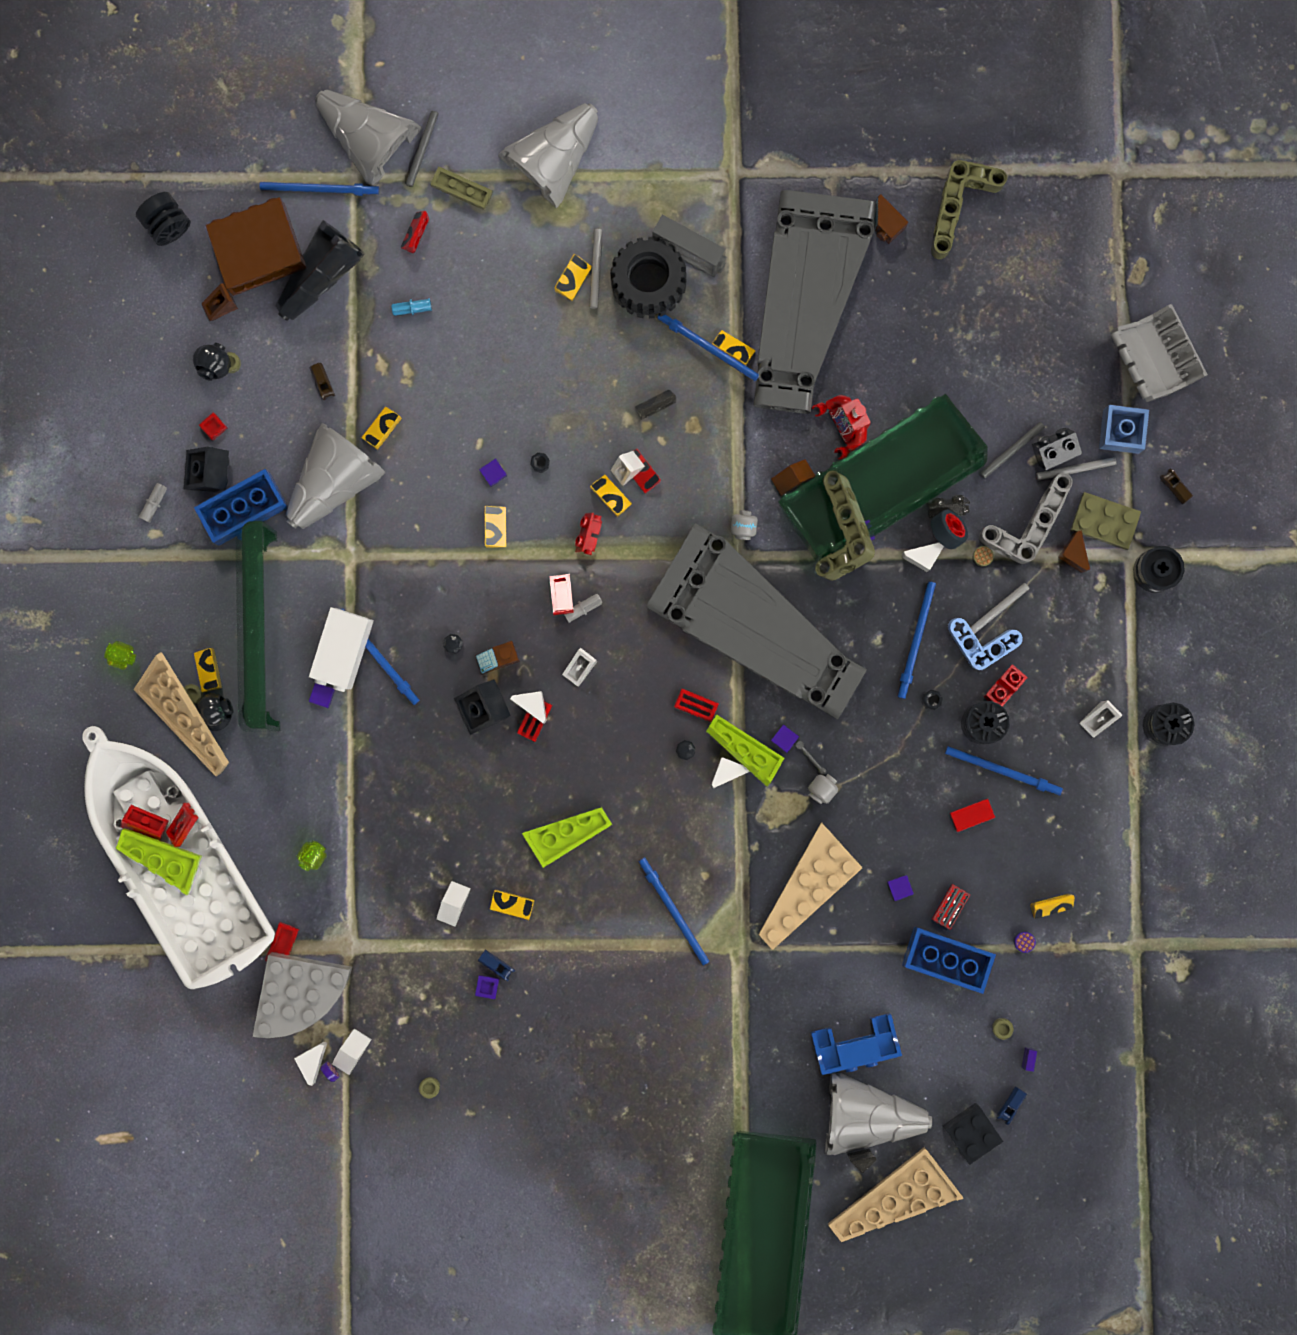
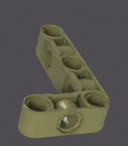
(973, 176)
(853, 528)

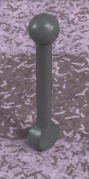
(799, 745)

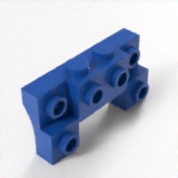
(858, 1051)

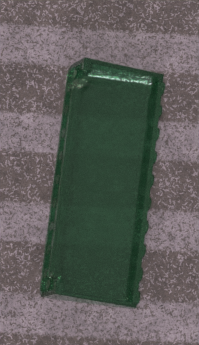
(890, 475)
(251, 669)
(765, 1234)

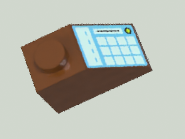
(888, 220)
(497, 657)

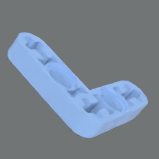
(977, 649)

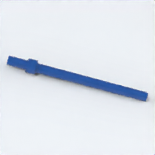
(356, 189)
(676, 326)
(906, 677)
(403, 686)
(1040, 784)
(652, 877)

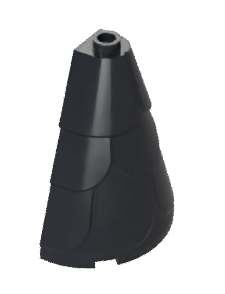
(327, 260)

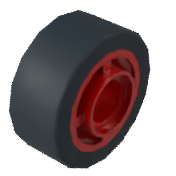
(949, 529)

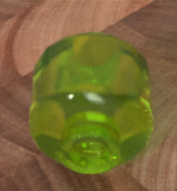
(120, 655)
(311, 855)

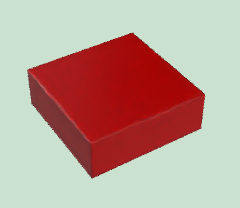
(213, 426)

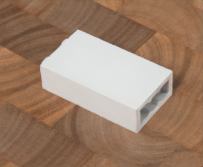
(340, 649)

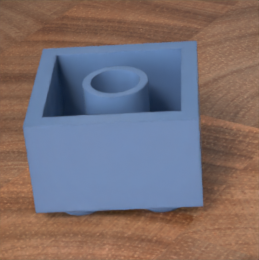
(1124, 429)

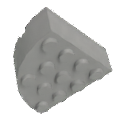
(297, 994)

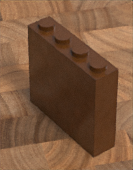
(255, 246)

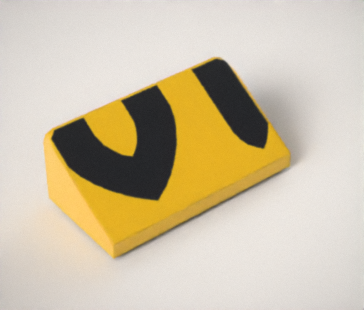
(572, 277)
(733, 347)
(381, 428)
(610, 495)
(495, 527)
(207, 670)
(512, 904)
(1052, 905)

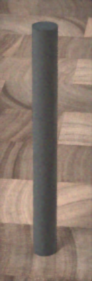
(422, 148)
(1012, 450)

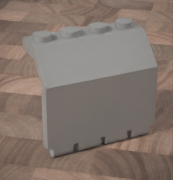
(1158, 354)

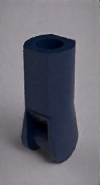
(493, 962)
(1014, 1101)

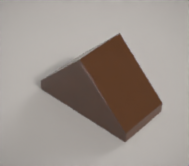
(219, 303)
(792, 477)
(1075, 553)

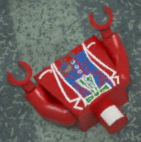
(849, 419)

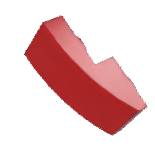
(1006, 686)

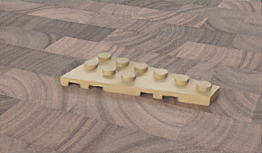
(169, 700)
(815, 879)
(901, 1195)

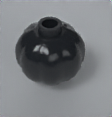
(211, 361)
(215, 711)

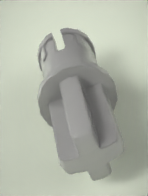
(153, 502)
(584, 607)

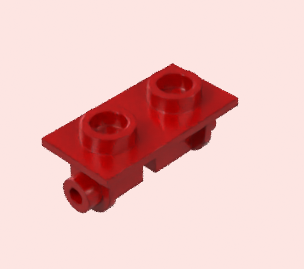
(589, 524)

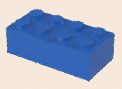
(247, 501)
(948, 960)

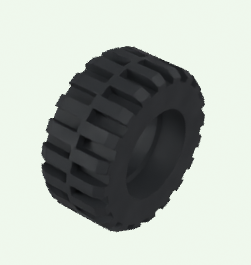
(642, 253)

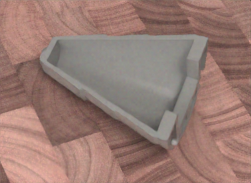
(365, 132)
(554, 151)
(329, 477)
(868, 1117)

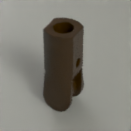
(321, 378)
(1179, 489)

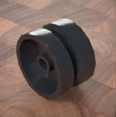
(1158, 580)

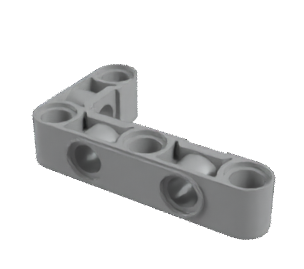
(1036, 530)

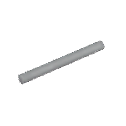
(595, 268)
(1076, 468)
(999, 608)

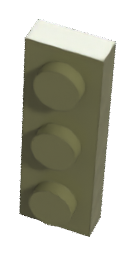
(461, 188)

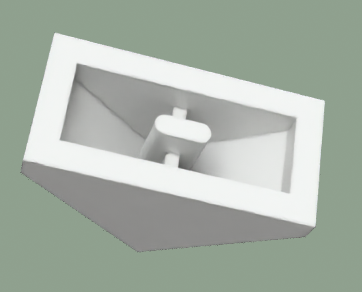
(627, 467)
(924, 556)
(579, 667)
(532, 703)
(1100, 718)
(727, 771)
(453, 903)
(351, 1051)
(310, 1062)

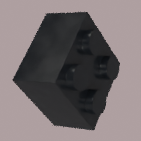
(972, 1133)

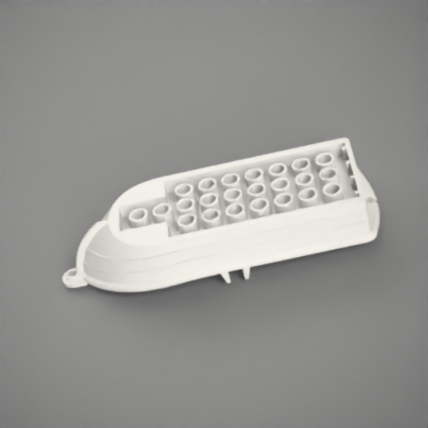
(219, 916)

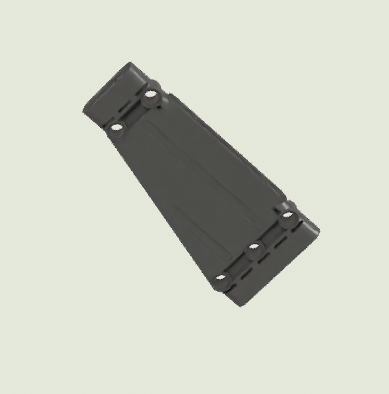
(807, 291)
(752, 623)

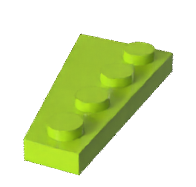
(748, 751)
(563, 836)
(169, 862)

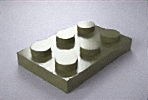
(1105, 521)

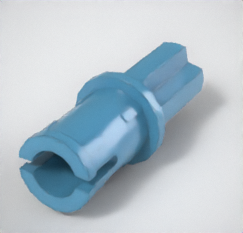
(411, 307)

